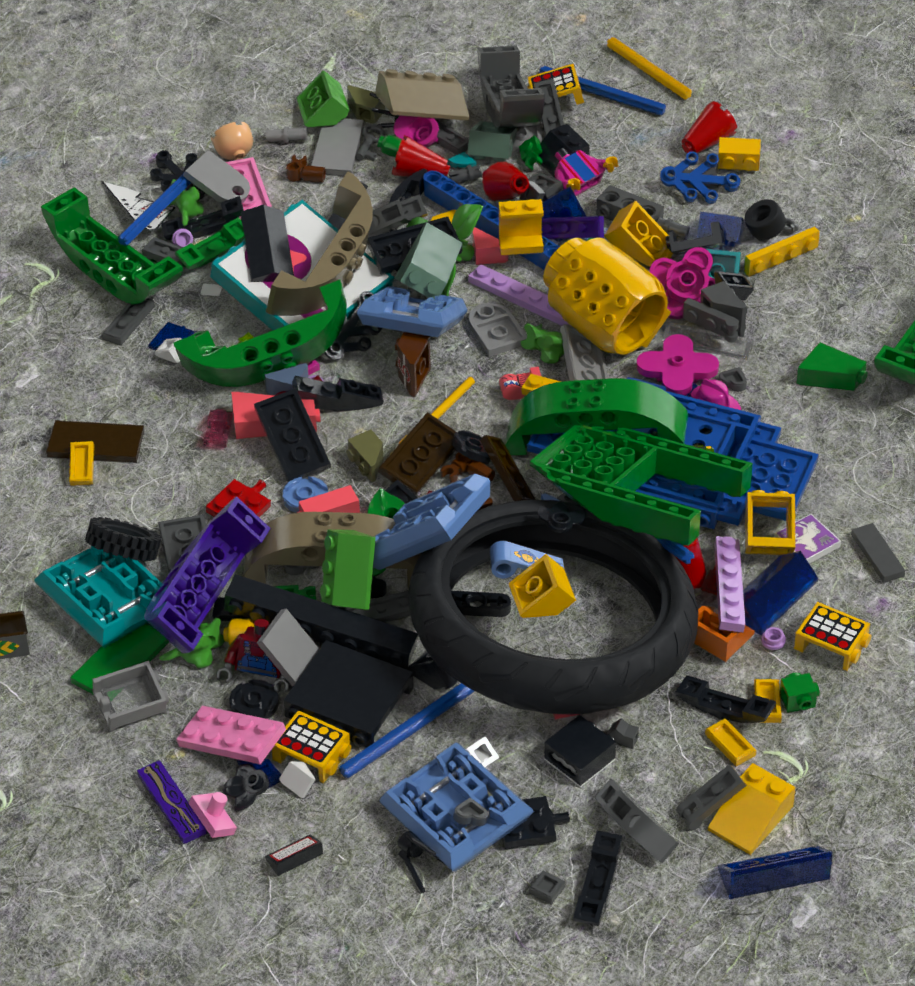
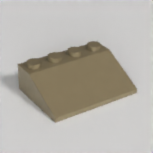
(421, 95)

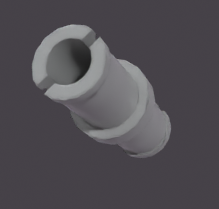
(286, 134)

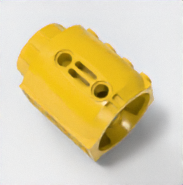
(605, 295)

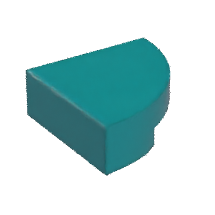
(461, 160)

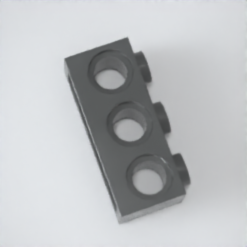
(615, 199)

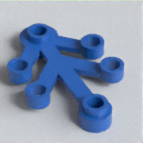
(697, 178)

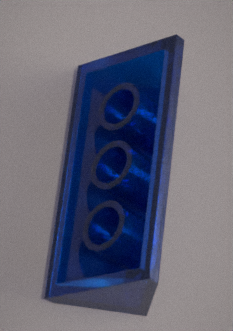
(777, 590)
(776, 871)

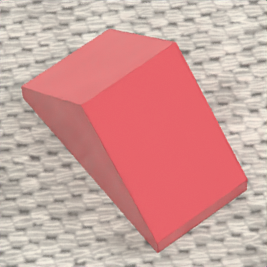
(486, 248)

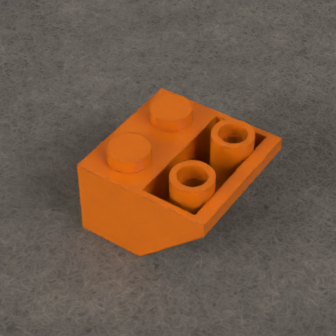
(716, 641)

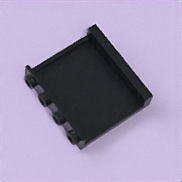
(348, 691)

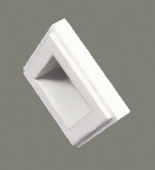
(168, 351)
(483, 752)
(297, 778)

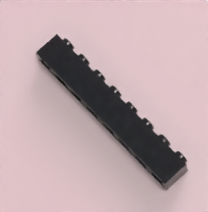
(322, 620)

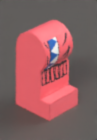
(512, 384)

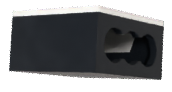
(580, 750)

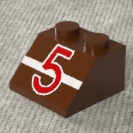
(413, 360)

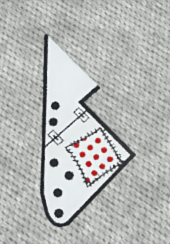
(136, 206)

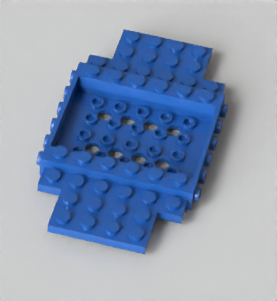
(736, 436)

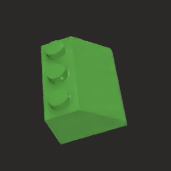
(323, 102)
(347, 569)

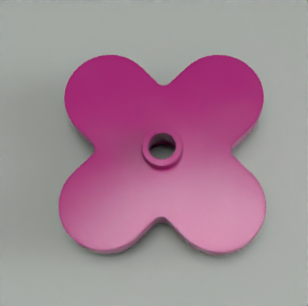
(673, 276)
(677, 365)

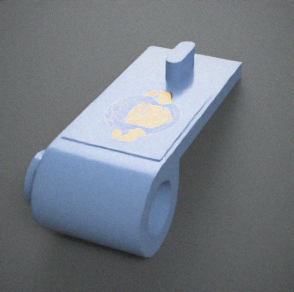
(508, 556)

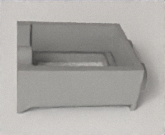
(130, 695)

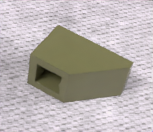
(362, 103)
(366, 453)

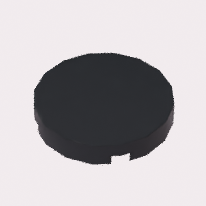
(470, 446)
(254, 699)

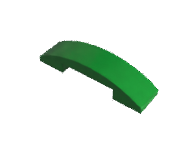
(212, 247)

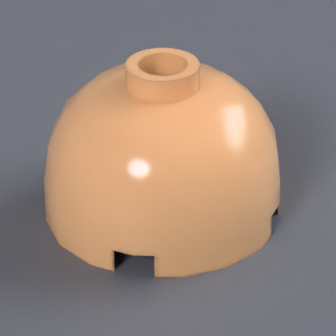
(233, 141)

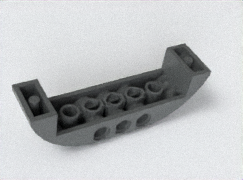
(504, 90)

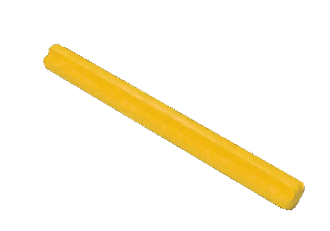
(649, 68)

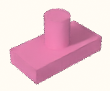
(212, 813)

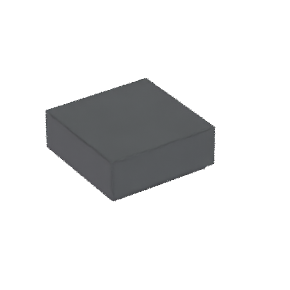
(547, 887)

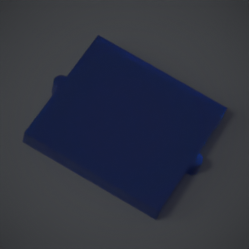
(168, 332)

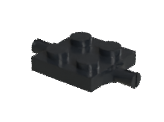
(538, 827)

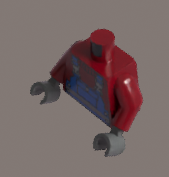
(250, 658)

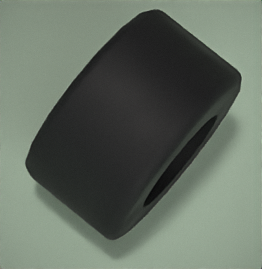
(765, 219)

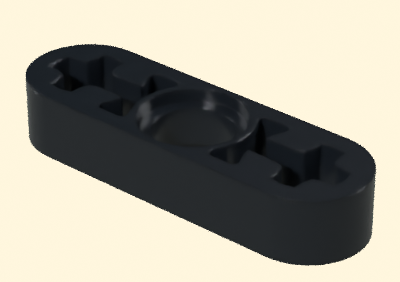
(483, 597)

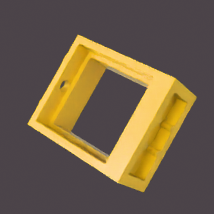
(770, 545)

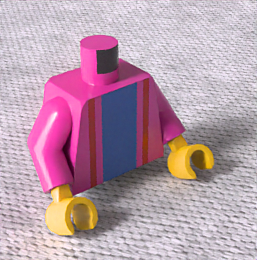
(581, 170)

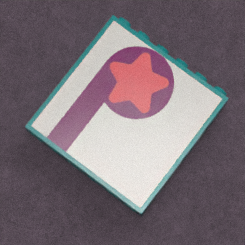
(308, 239)

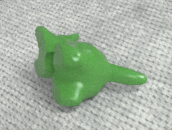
(188, 204)
(546, 341)
(202, 653)

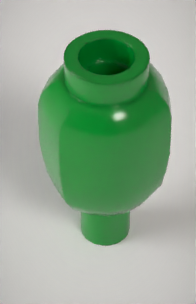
(389, 144)

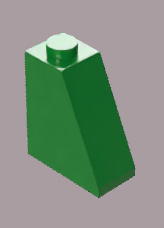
(831, 369)

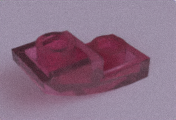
(218, 428)

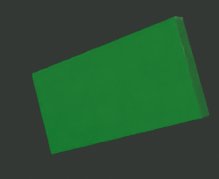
(128, 651)

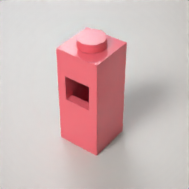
(338, 500)

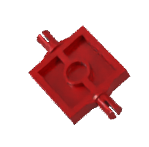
(249, 496)

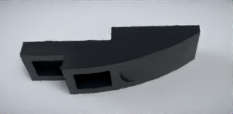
(343, 396)

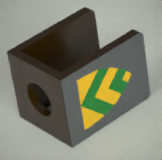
(13, 635)

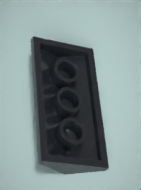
(266, 243)

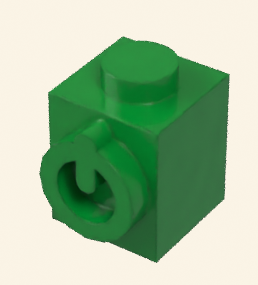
(798, 692)

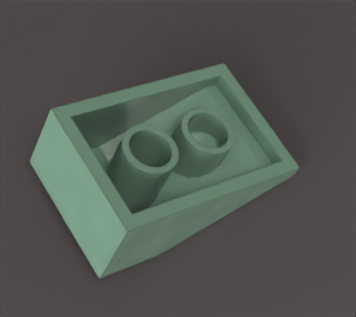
(489, 141)
(429, 261)

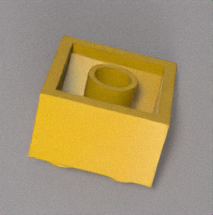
(542, 589)

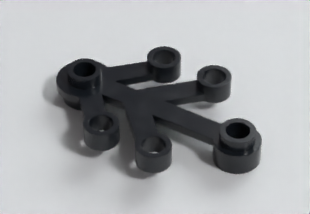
(164, 161)
(348, 330)

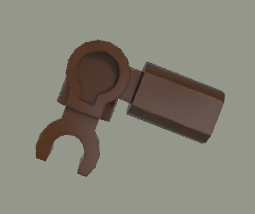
(299, 169)
(462, 465)

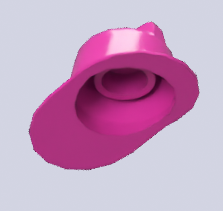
(420, 129)
(715, 392)

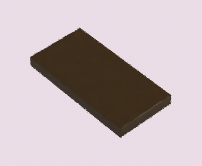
(110, 440)
(419, 454)

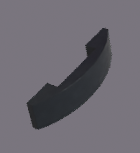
(409, 187)
(207, 223)
(723, 705)
(598, 879)

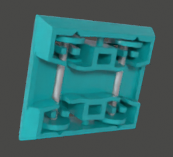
(101, 592)

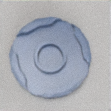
(302, 489)

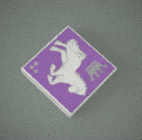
(812, 538)

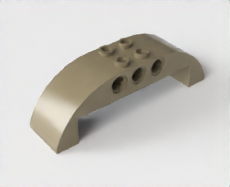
(296, 297)
(301, 537)

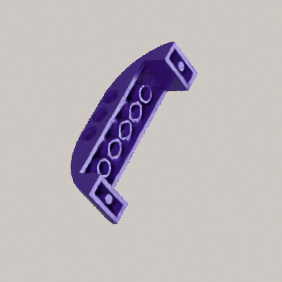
(203, 573)

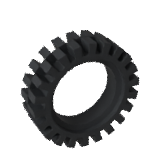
(123, 539)

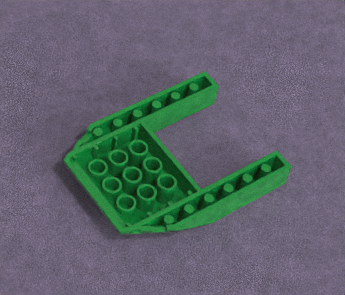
(609, 466)

